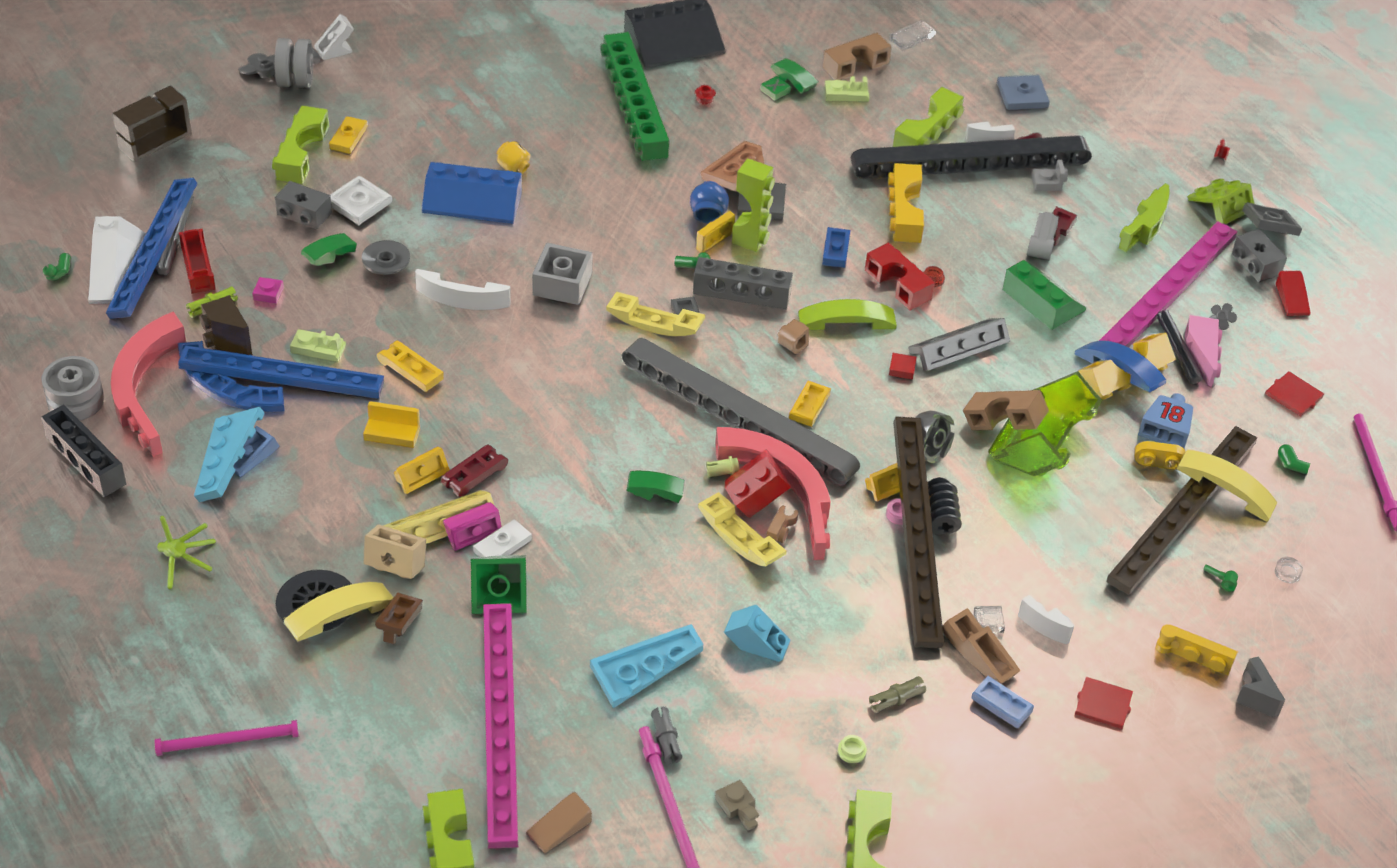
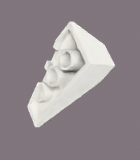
(112, 252)

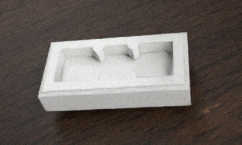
(503, 541)

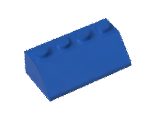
(472, 192)

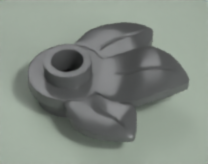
(259, 64)

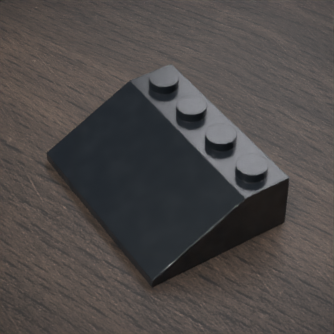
(673, 32)

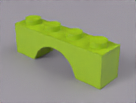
(943, 110)
(308, 127)
(755, 184)
(871, 819)

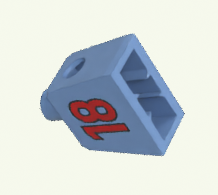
(1167, 420)

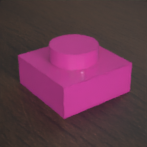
(268, 290)

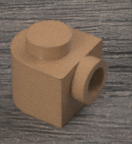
(794, 336)

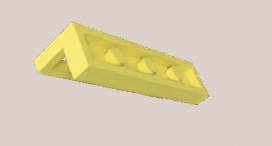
(430, 522)

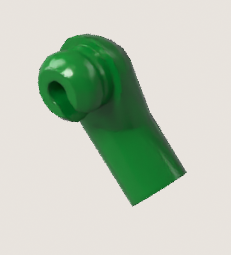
(55, 272)

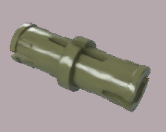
(897, 694)

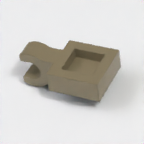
(739, 802)

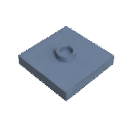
(1023, 92)

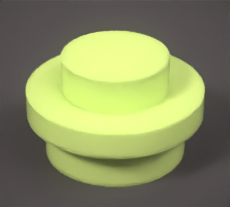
(852, 749)

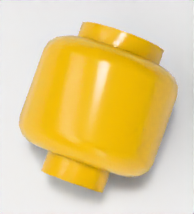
(513, 157)

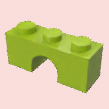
(447, 815)

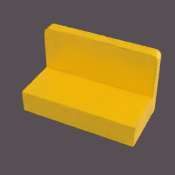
(392, 424)

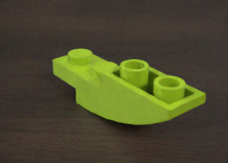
(1148, 221)

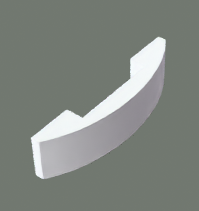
(460, 295)

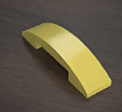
(653, 320)
(1232, 478)
(737, 533)
(338, 603)

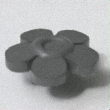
(1223, 315)

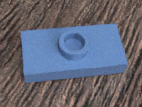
(1002, 702)

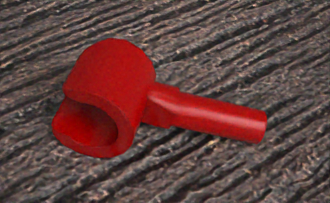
(1222, 151)

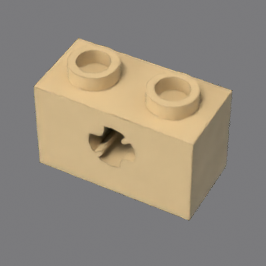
(394, 551)

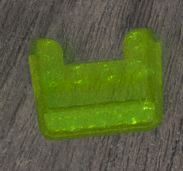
(1039, 449)

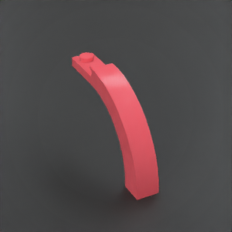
(131, 364)
(795, 467)

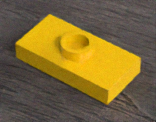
(348, 135)
(715, 232)
(809, 403)

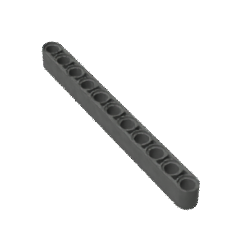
(737, 408)

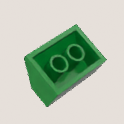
(1040, 295)

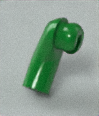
(689, 262)
(1290, 460)

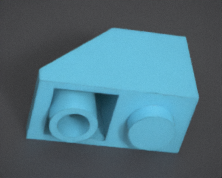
(757, 634)

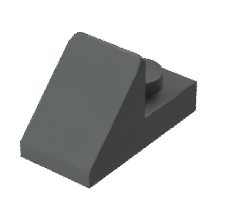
(1260, 689)

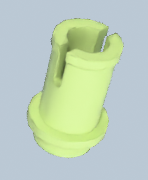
(722, 467)

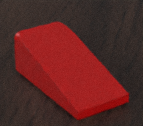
(1293, 293)

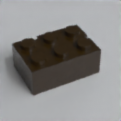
(152, 123)

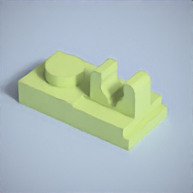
(847, 91)
(318, 345)

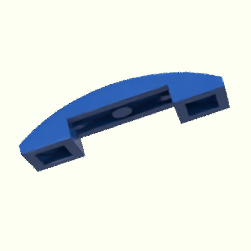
(1142, 371)

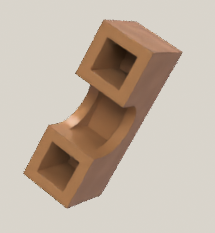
(870, 50)
(1023, 409)

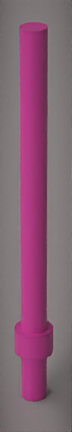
(1390, 504)
(653, 756)

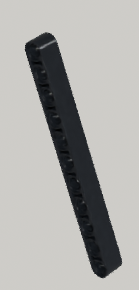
(973, 156)

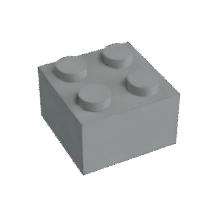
(562, 273)

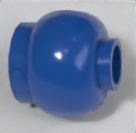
(708, 202)

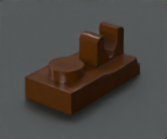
(398, 616)

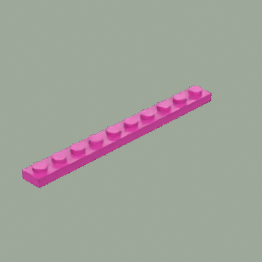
(1171, 285)
(500, 728)

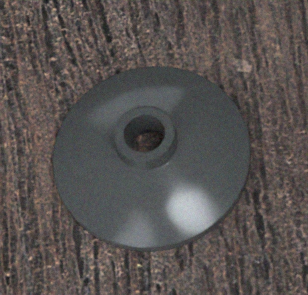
(385, 257)

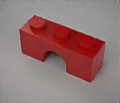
(913, 285)

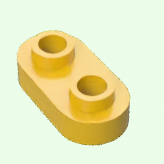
(1158, 454)

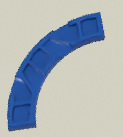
(233, 394)

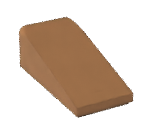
(560, 822)

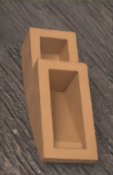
(980, 646)

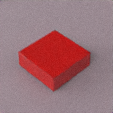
(902, 366)

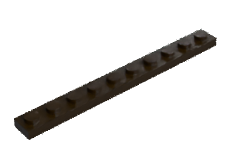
(1176, 517)
(918, 533)

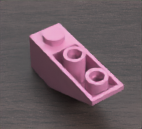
(1202, 341)

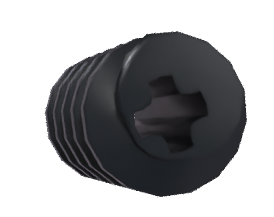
(944, 506)

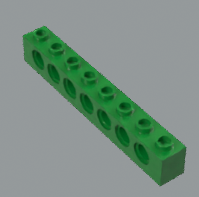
(635, 96)

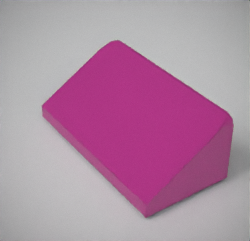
(472, 525)

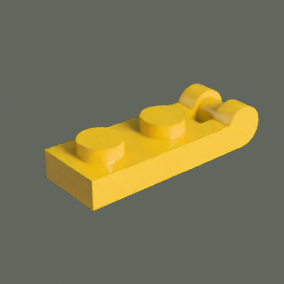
(411, 365)
(1195, 649)

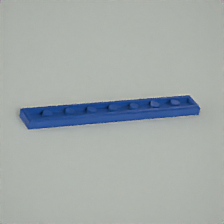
(151, 248)
(281, 372)

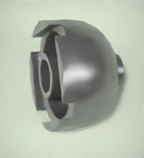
(936, 434)

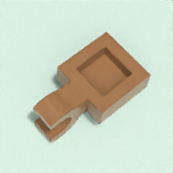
(777, 529)

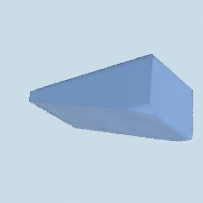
(257, 450)

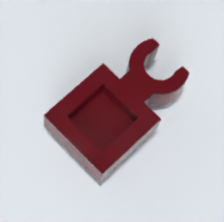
(1065, 223)

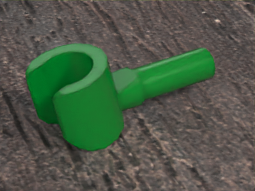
(1229, 579)

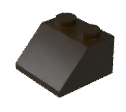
(225, 327)

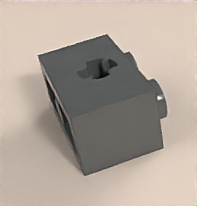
(303, 205)
(1259, 255)

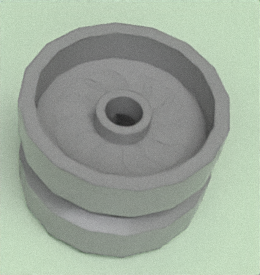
(294, 63)
(75, 384)

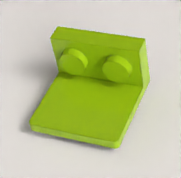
(1227, 198)

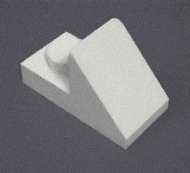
(333, 41)

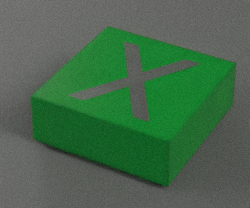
(775, 88)

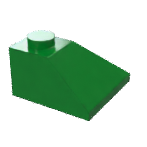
(498, 581)

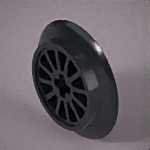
(291, 595)

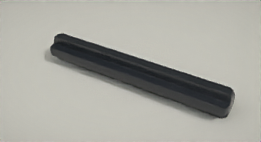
(1179, 347)

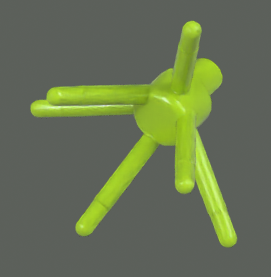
(177, 547)

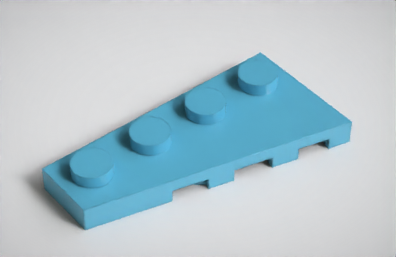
(224, 451)
(643, 663)

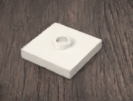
(359, 200)

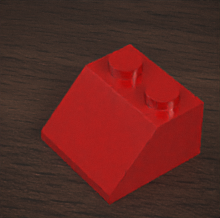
(756, 484)

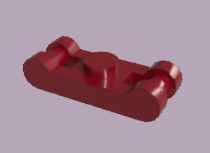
(474, 470)

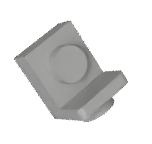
(1050, 178)

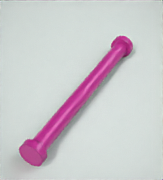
(226, 738)

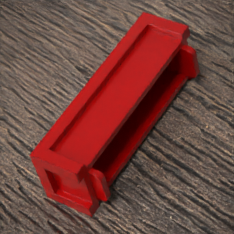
(196, 261)

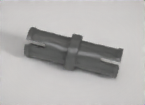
(666, 735)

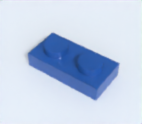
(836, 247)

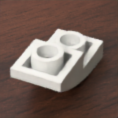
(984, 132)
(1050, 624)

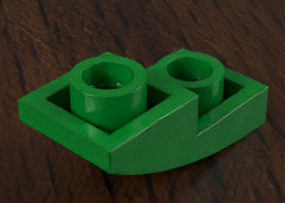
(798, 75)
(325, 249)
(648, 483)

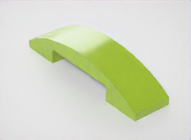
(847, 312)

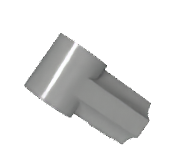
(1042, 241)

